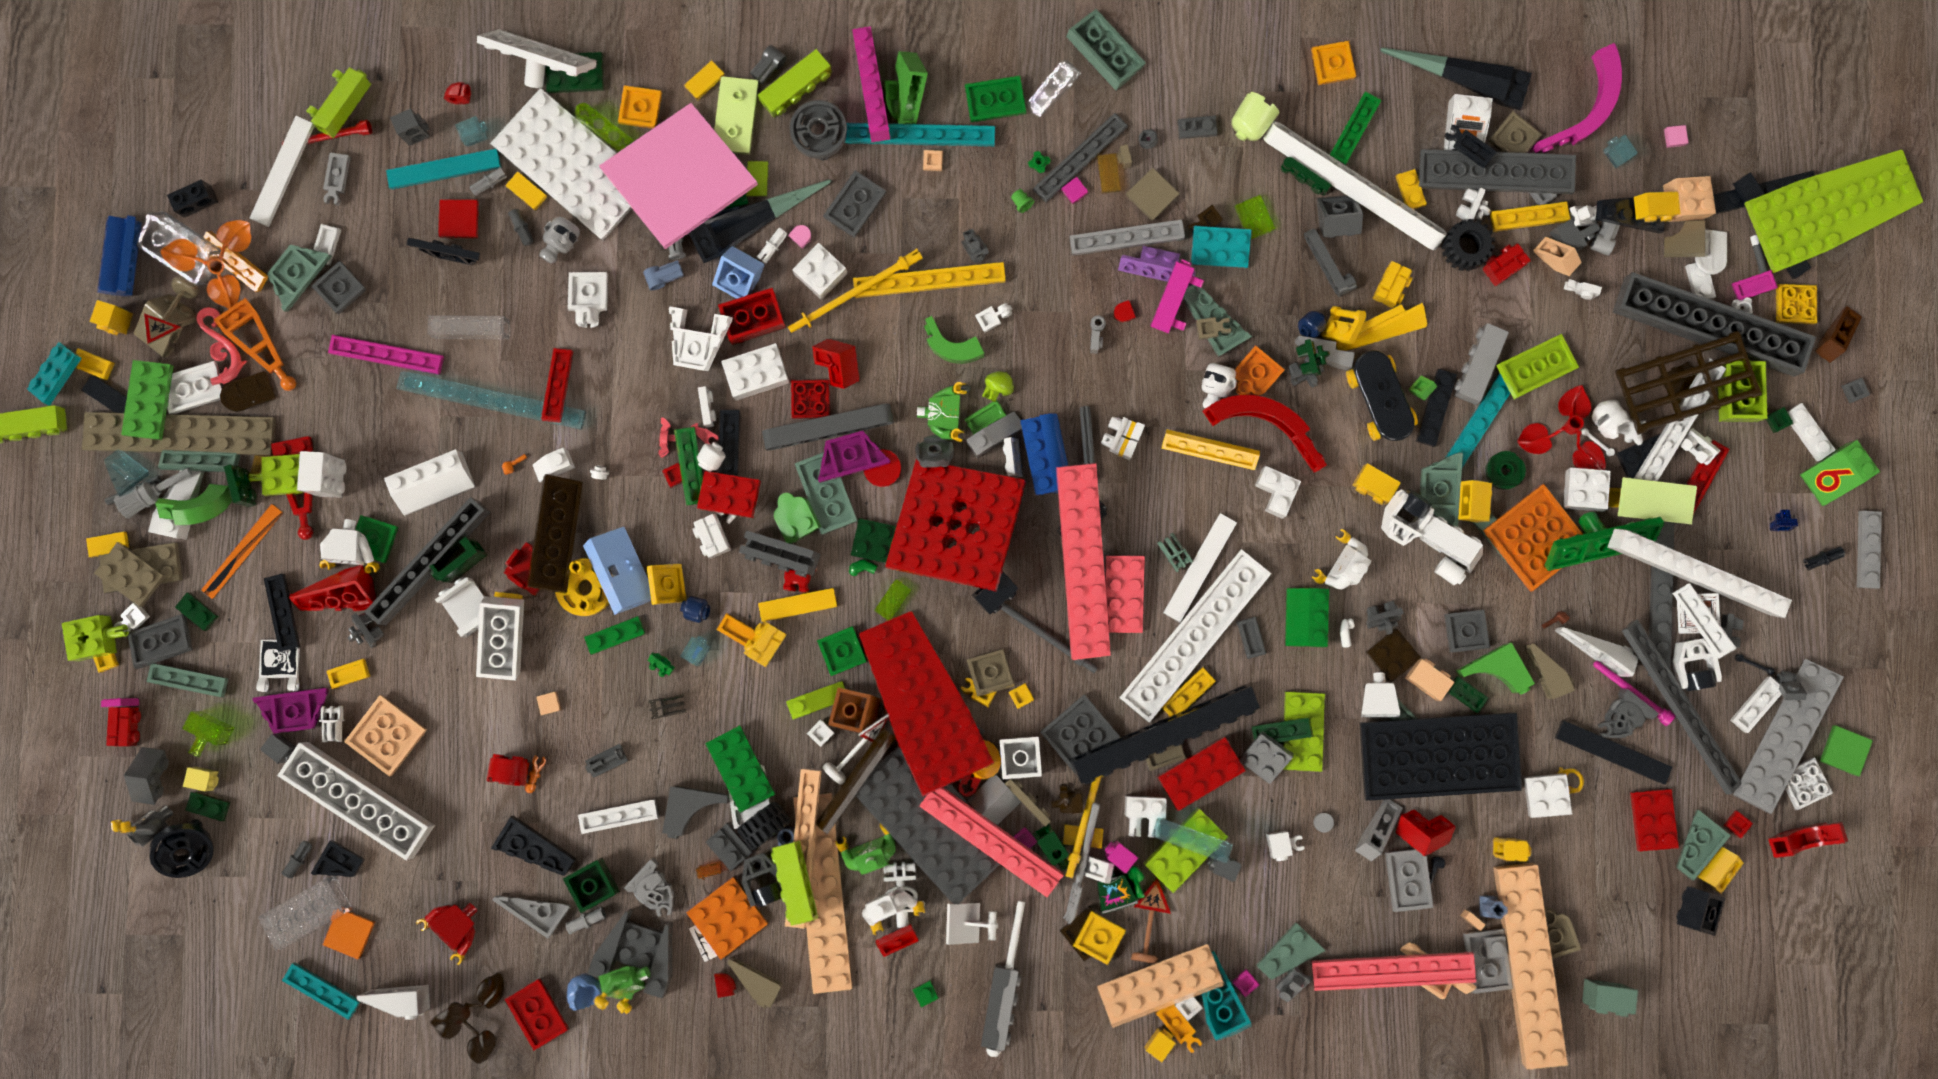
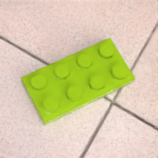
(1537, 366)
(1306, 751)

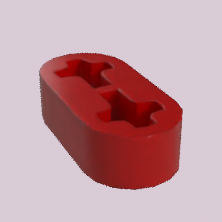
(975, 782)

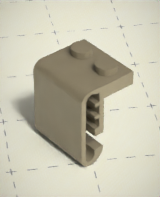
(157, 308)

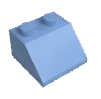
(737, 273)

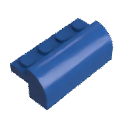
(119, 256)
(1044, 451)

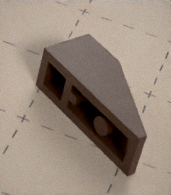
(1838, 335)

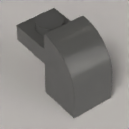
(1570, 234)

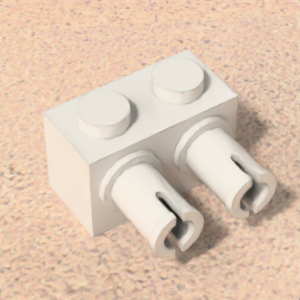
(1142, 806)

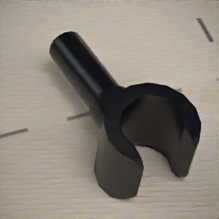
(1436, 862)

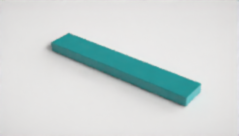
(443, 169)

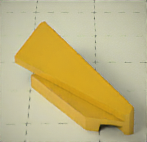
(1388, 325)

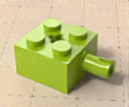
(91, 637)

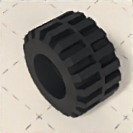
(1476, 232)
(763, 825)

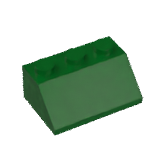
(1307, 617)

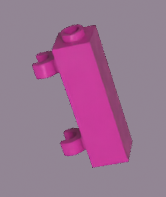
(1173, 295)

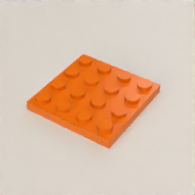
(1528, 532)

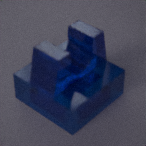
(1783, 522)

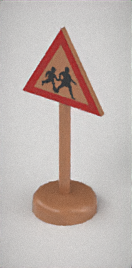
(1153, 901)

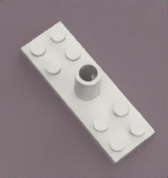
(536, 56)

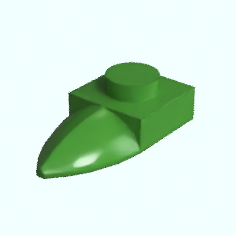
(891, 96)

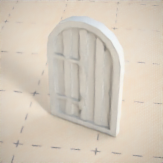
(1715, 252)

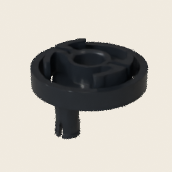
(177, 837)

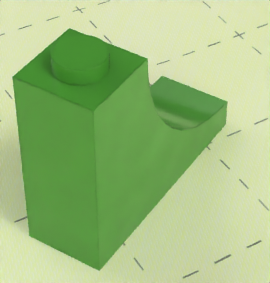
(912, 82)
(1503, 664)

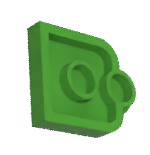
(795, 517)

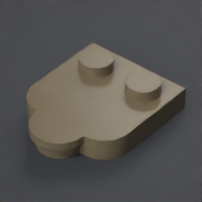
(1560, 933)

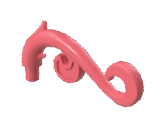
(215, 350)

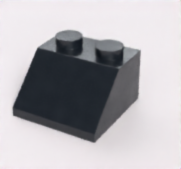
(1700, 910)

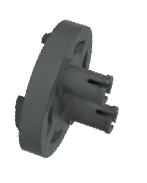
(820, 144)

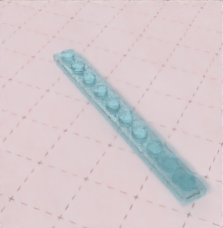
(484, 398)

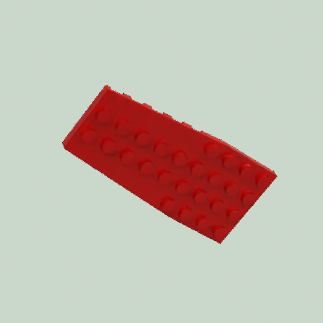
(923, 705)

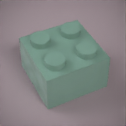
(1610, 997)

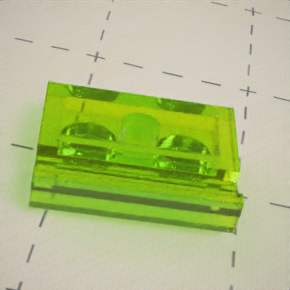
(1255, 216)

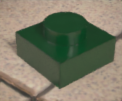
(1779, 420)

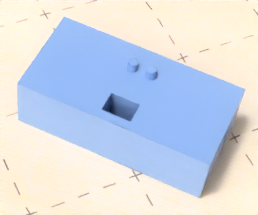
(618, 570)

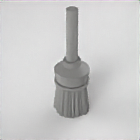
(145, 495)

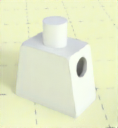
(1380, 698)

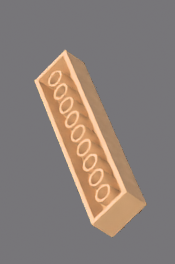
(1531, 966)

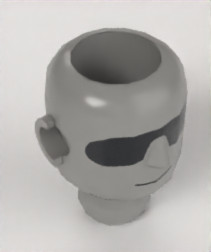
(560, 237)

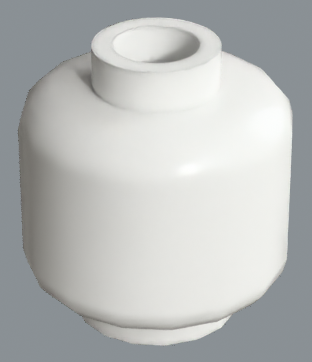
(711, 456)

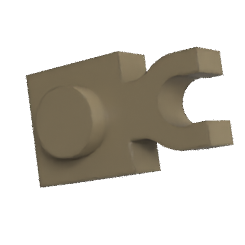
(1209, 328)

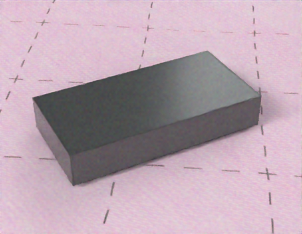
(1251, 638)

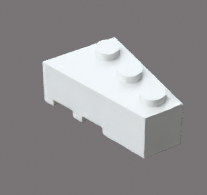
(1452, 542)

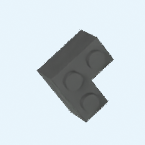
(144, 775)

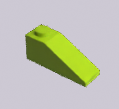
(813, 701)

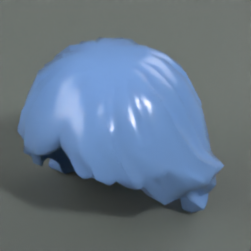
(582, 991)

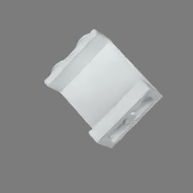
(463, 605)

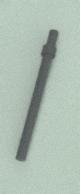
(1048, 637)

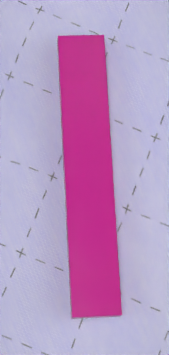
(386, 354)

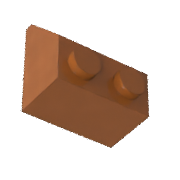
(854, 710)

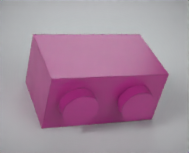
(1120, 856)

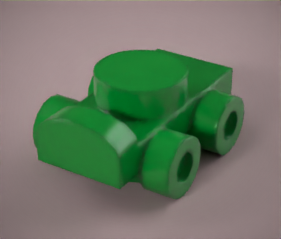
(661, 663)

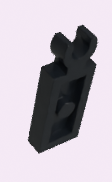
(1471, 146)

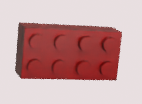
(1200, 773)

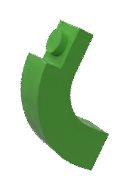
(952, 352)
(196, 510)

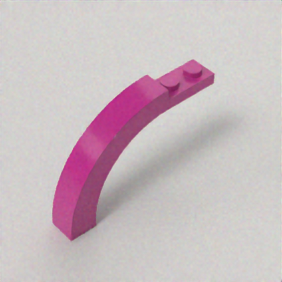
(1609, 85)

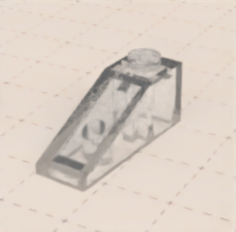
(1053, 87)

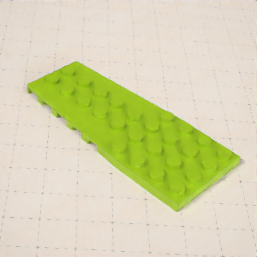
(1831, 208)

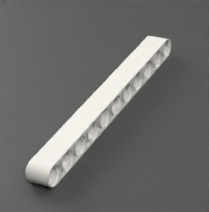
(1355, 186)

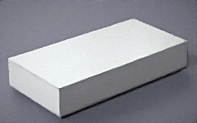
(327, 240)

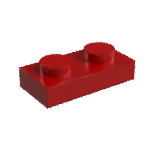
(897, 940)

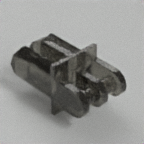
(664, 706)

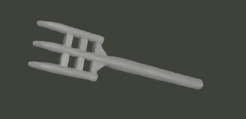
(1076, 887)

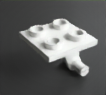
(964, 923)

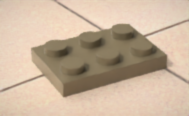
(130, 574)

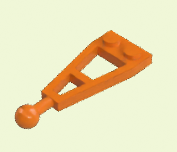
(237, 317)

